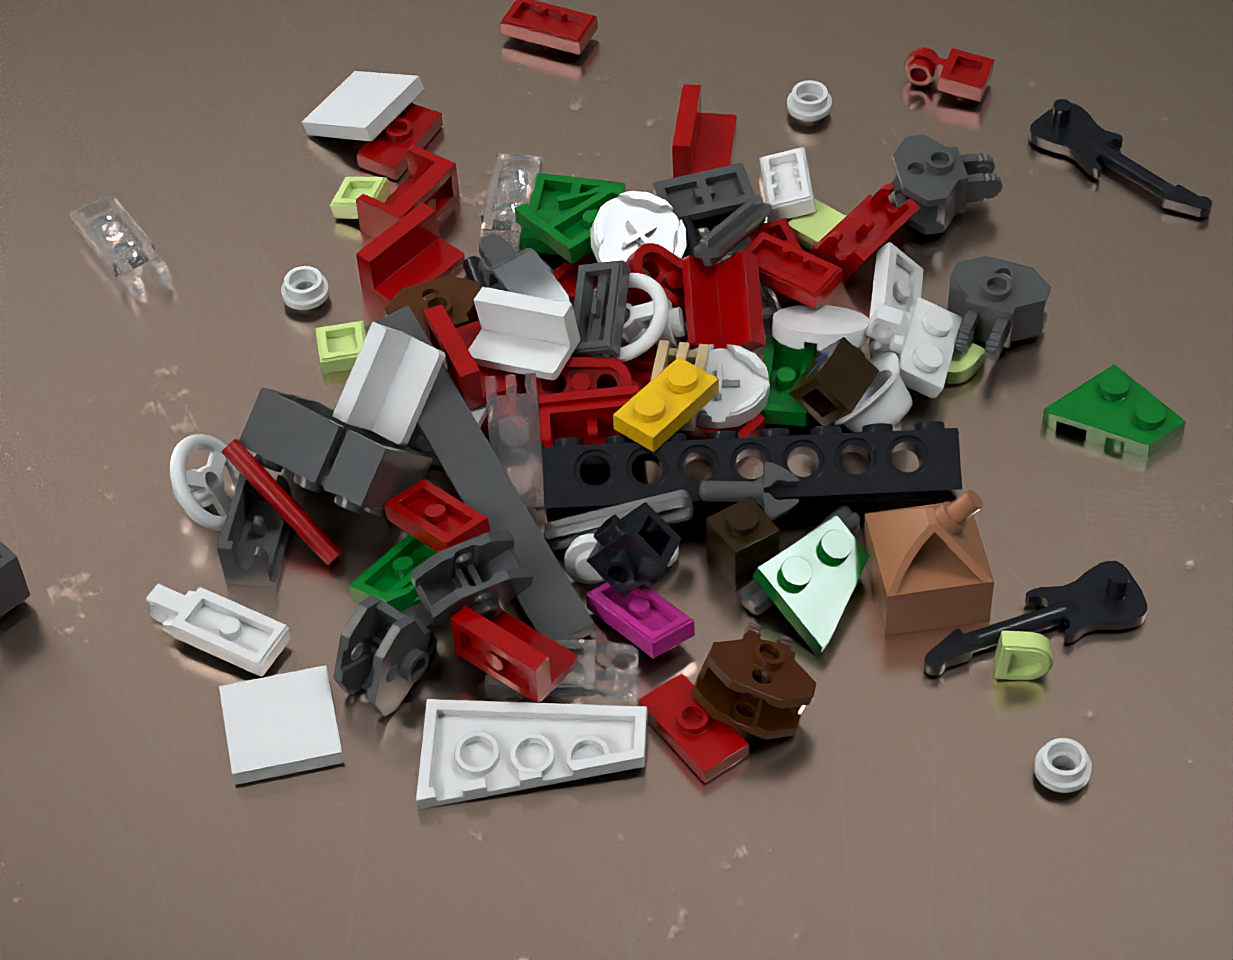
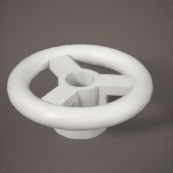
(637, 332)
(204, 486)

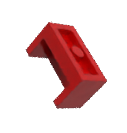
(429, 181)

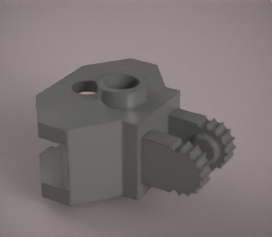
(940, 181)
(996, 306)
(474, 574)
(388, 653)

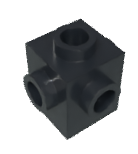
(626, 557)

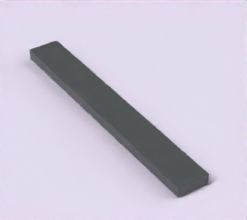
(485, 486)

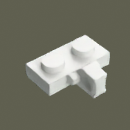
(921, 340)

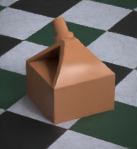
(928, 566)

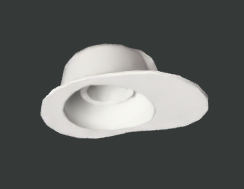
(884, 400)

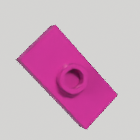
(642, 618)

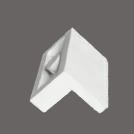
(524, 333)
(389, 383)

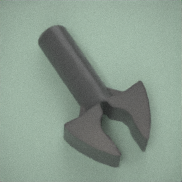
(738, 490)

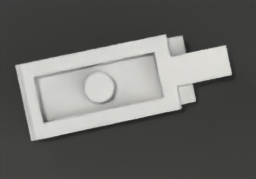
(895, 284)
(220, 627)

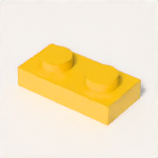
(666, 404)

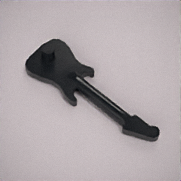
(1074, 133)
(1099, 599)

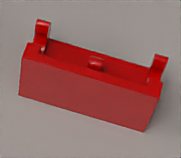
(864, 231)
(582, 414)

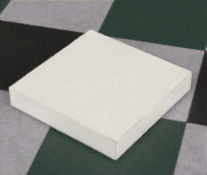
(363, 105)
(280, 725)

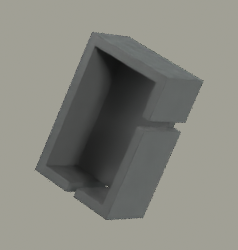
(330, 454)

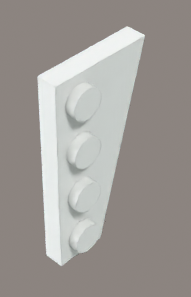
(516, 746)

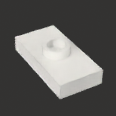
(788, 184)

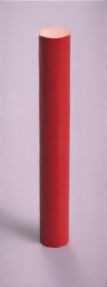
(282, 502)

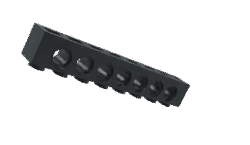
(830, 484)

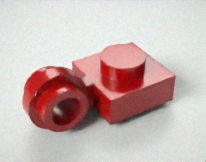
(959, 74)

